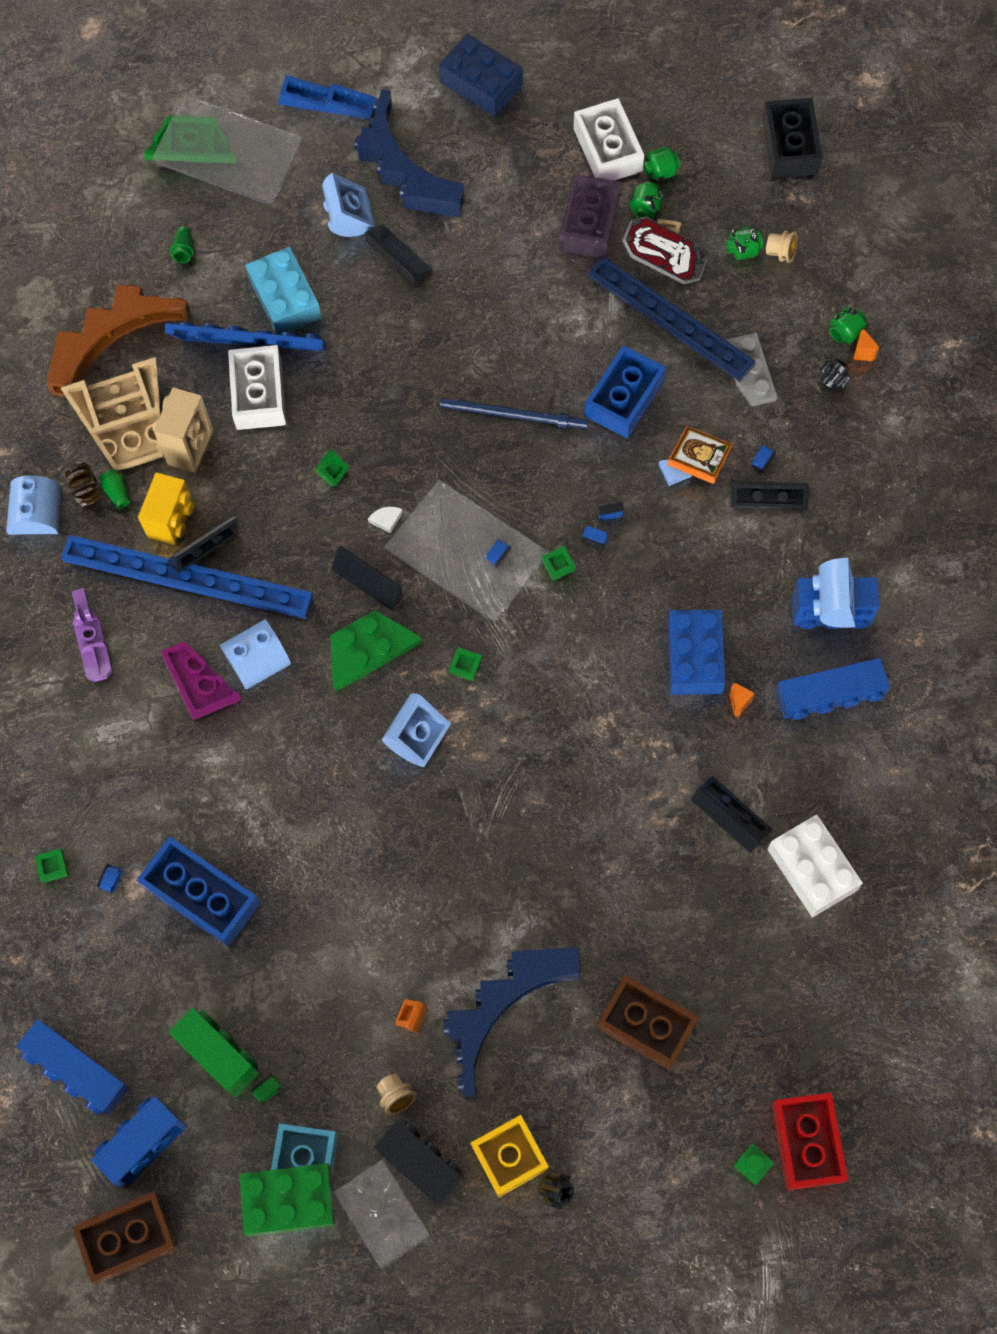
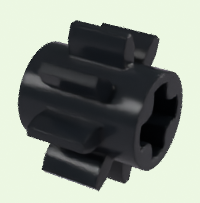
(835, 374)
(556, 1190)

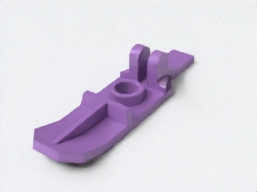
(92, 649)

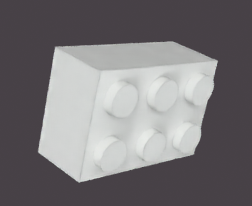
(608, 141)
(257, 387)
(814, 866)

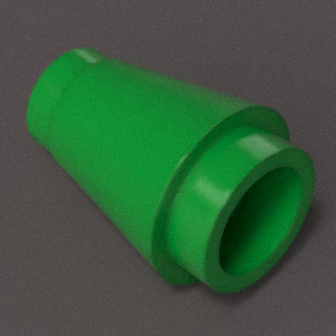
(182, 246)
(114, 486)

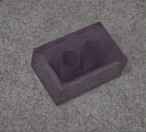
(589, 216)

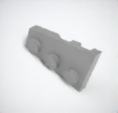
(757, 384)

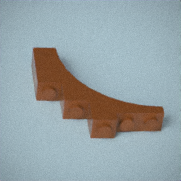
(130, 311)

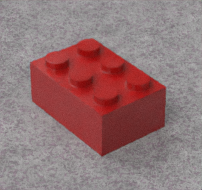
(809, 1141)

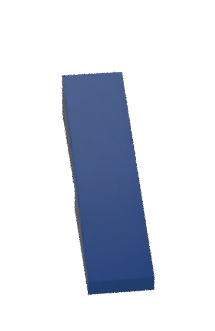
(320, 98)

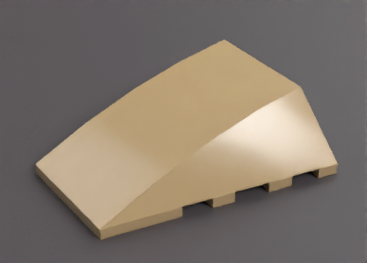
(121, 414)

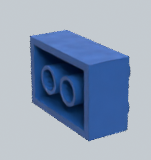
(625, 391)
(865, 599)
(696, 652)
(138, 1142)

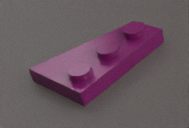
(196, 682)

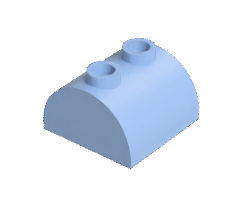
(347, 206)
(34, 506)
(836, 593)
(255, 654)
(416, 730)

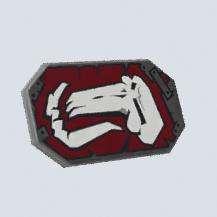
(664, 250)

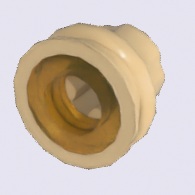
(782, 245)
(395, 1094)

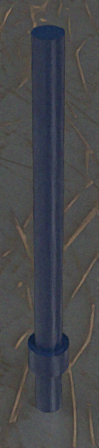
(561, 420)

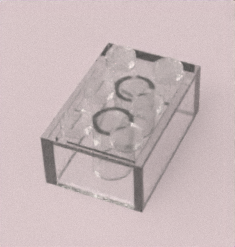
(382, 1214)

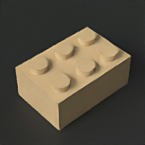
(183, 429)

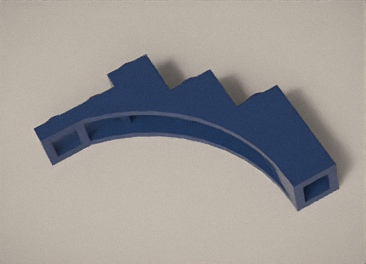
(418, 188)
(530, 972)

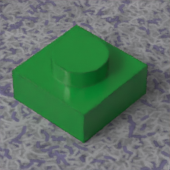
(331, 468)
(558, 563)
(465, 664)
(51, 865)
(753, 1164)

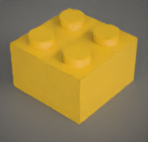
(166, 509)
(509, 1156)

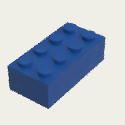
(199, 891)

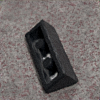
(397, 254)
(769, 495)
(204, 545)
(367, 578)
(731, 814)

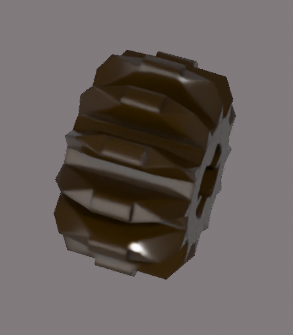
(83, 484)

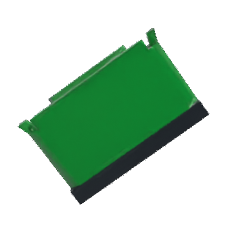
(266, 1088)

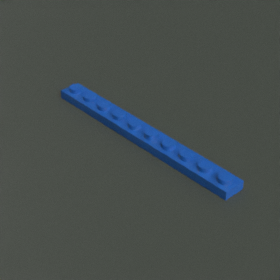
(192, 579)

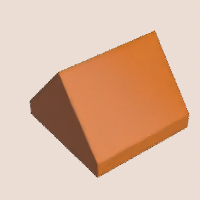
(866, 347)
(740, 698)
(411, 1015)

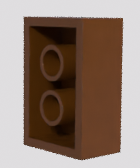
(647, 1022)
(125, 1238)

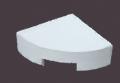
(386, 518)

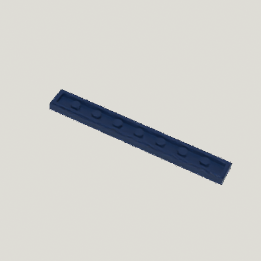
(672, 319)

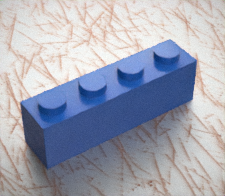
(832, 688)
(72, 1067)

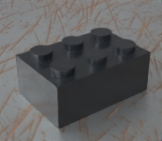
(792, 138)
(420, 1163)

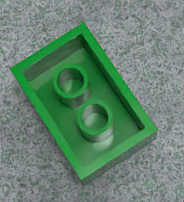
(215, 1051)
(287, 1200)

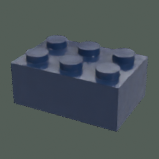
(481, 74)

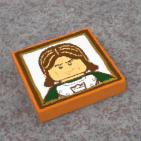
(700, 454)

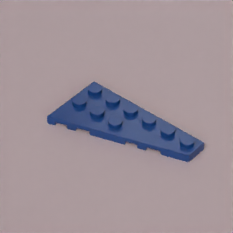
(238, 336)

